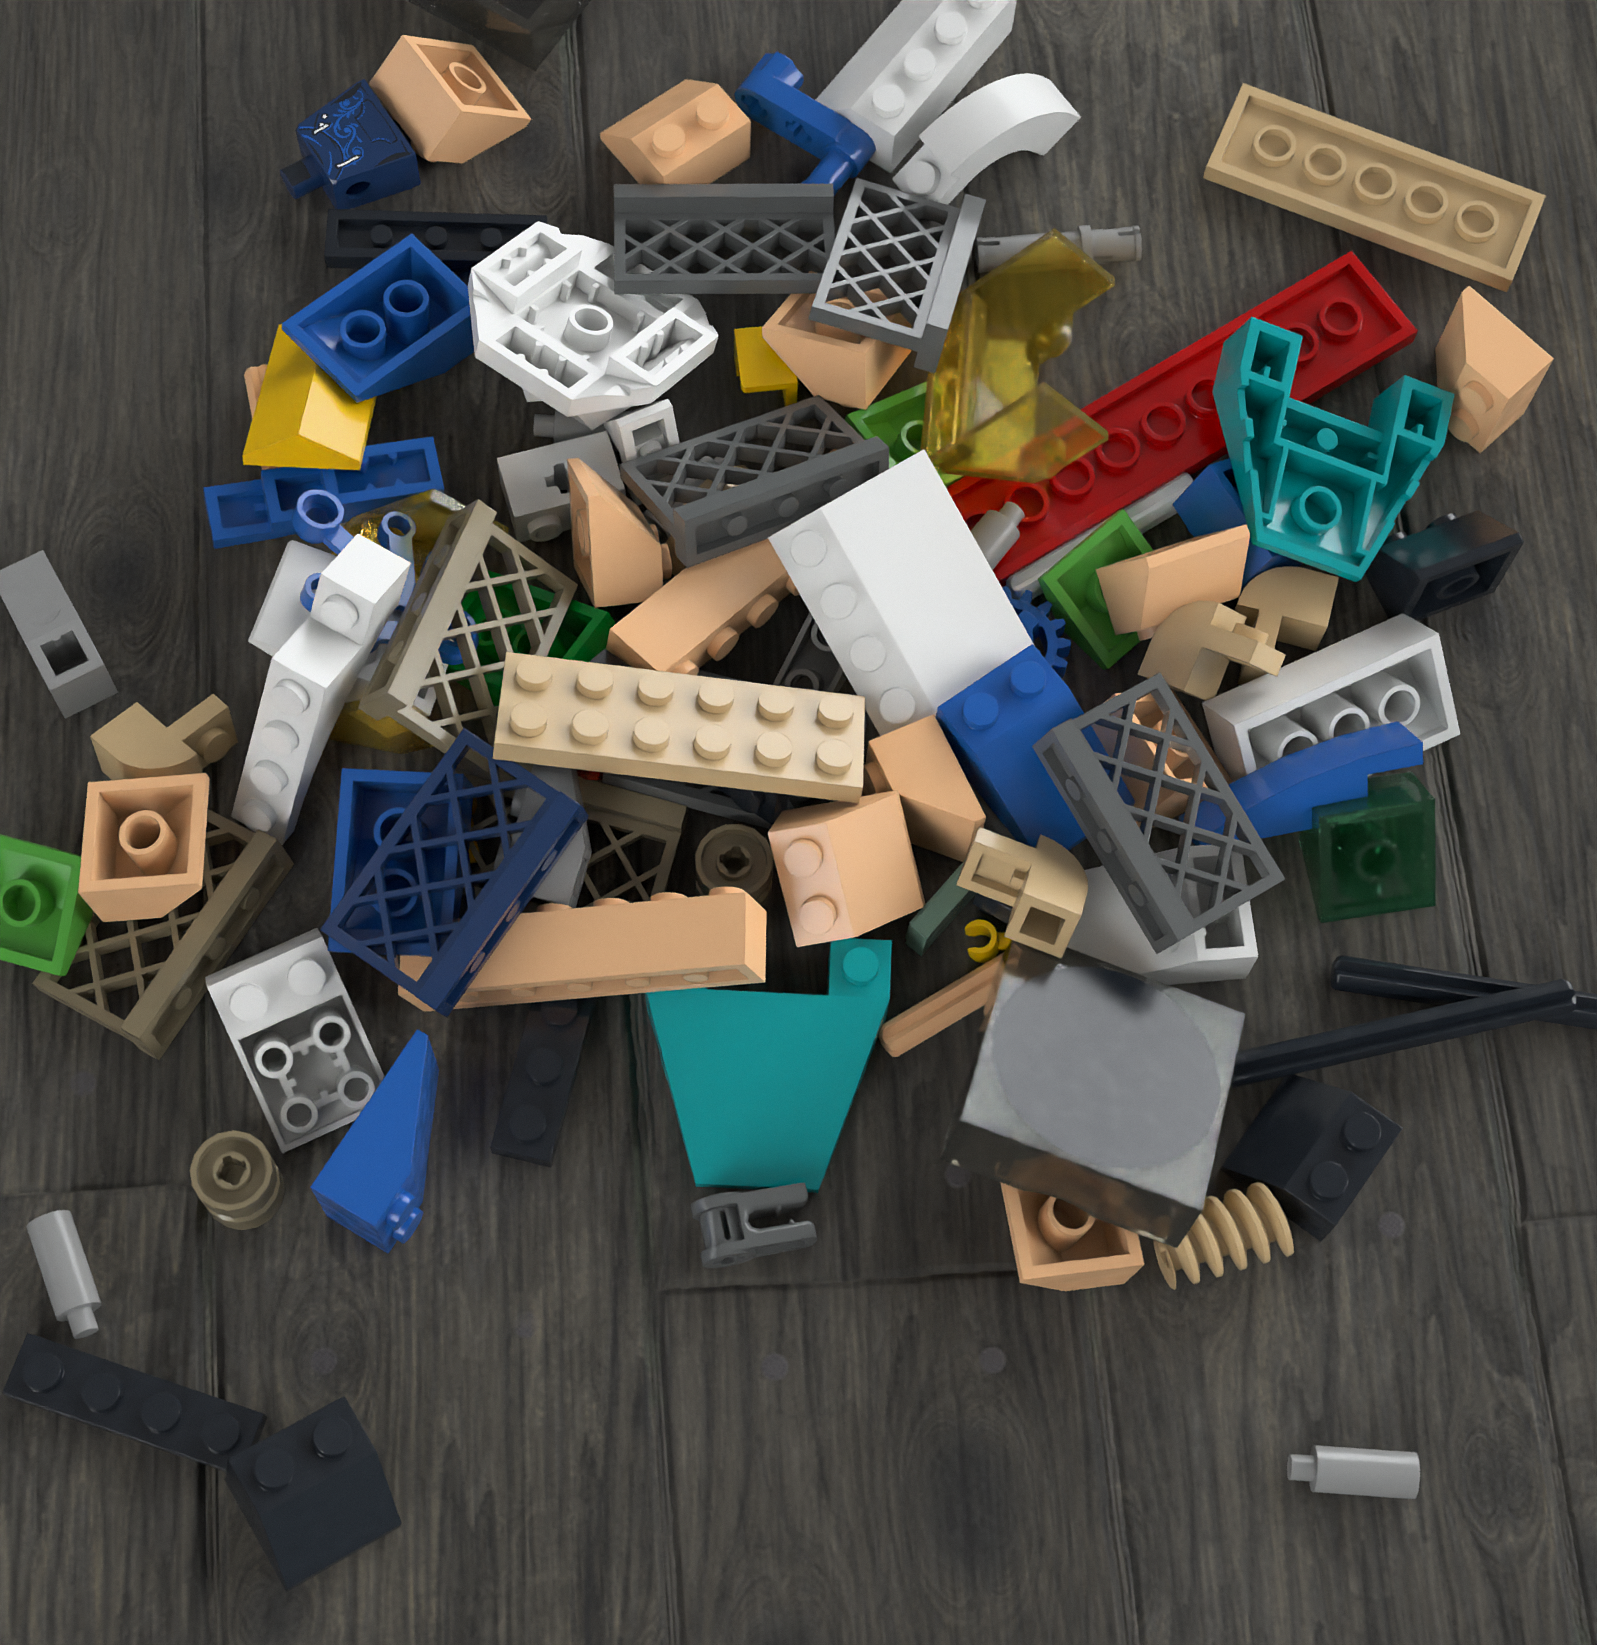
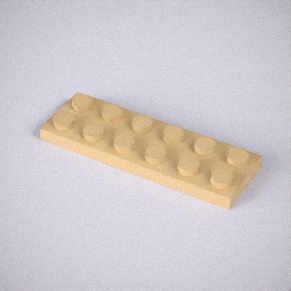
(1374, 187)
(681, 727)

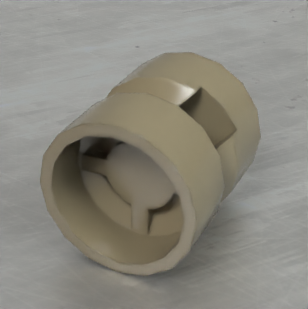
(735, 858)
(237, 1180)

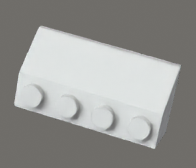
(916, 69)
(1350, 686)

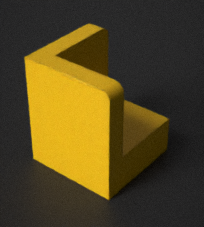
(760, 365)

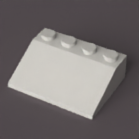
(901, 593)

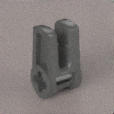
(743, 1240)

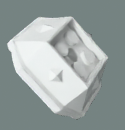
(559, 331)

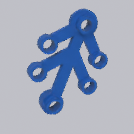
(329, 512)

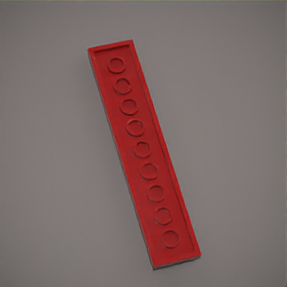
(1168, 415)

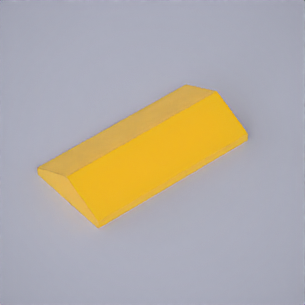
(305, 415)

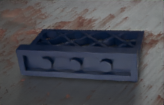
(497, 904)

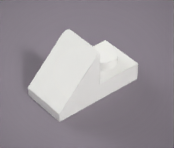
(643, 433)

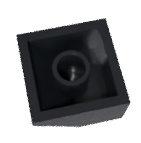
(1442, 565)
(1312, 1151)
(313, 1493)

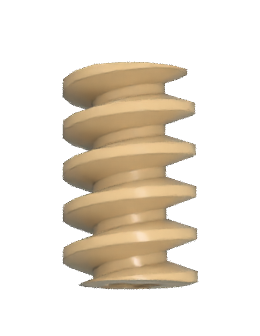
(1228, 1230)

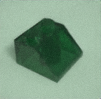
(1373, 851)

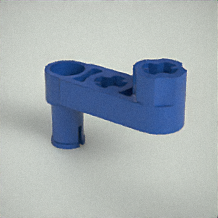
(774, 100)

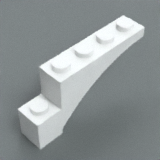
(312, 681)

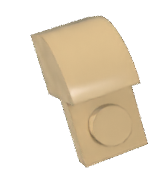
(1289, 606)
(1199, 642)
(143, 747)
(1040, 884)

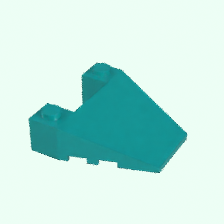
(1312, 478)
(771, 1074)

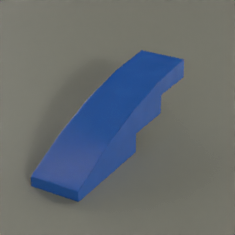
(265, 506)
(1336, 770)

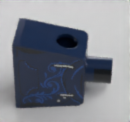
(352, 152)

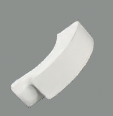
(982, 128)

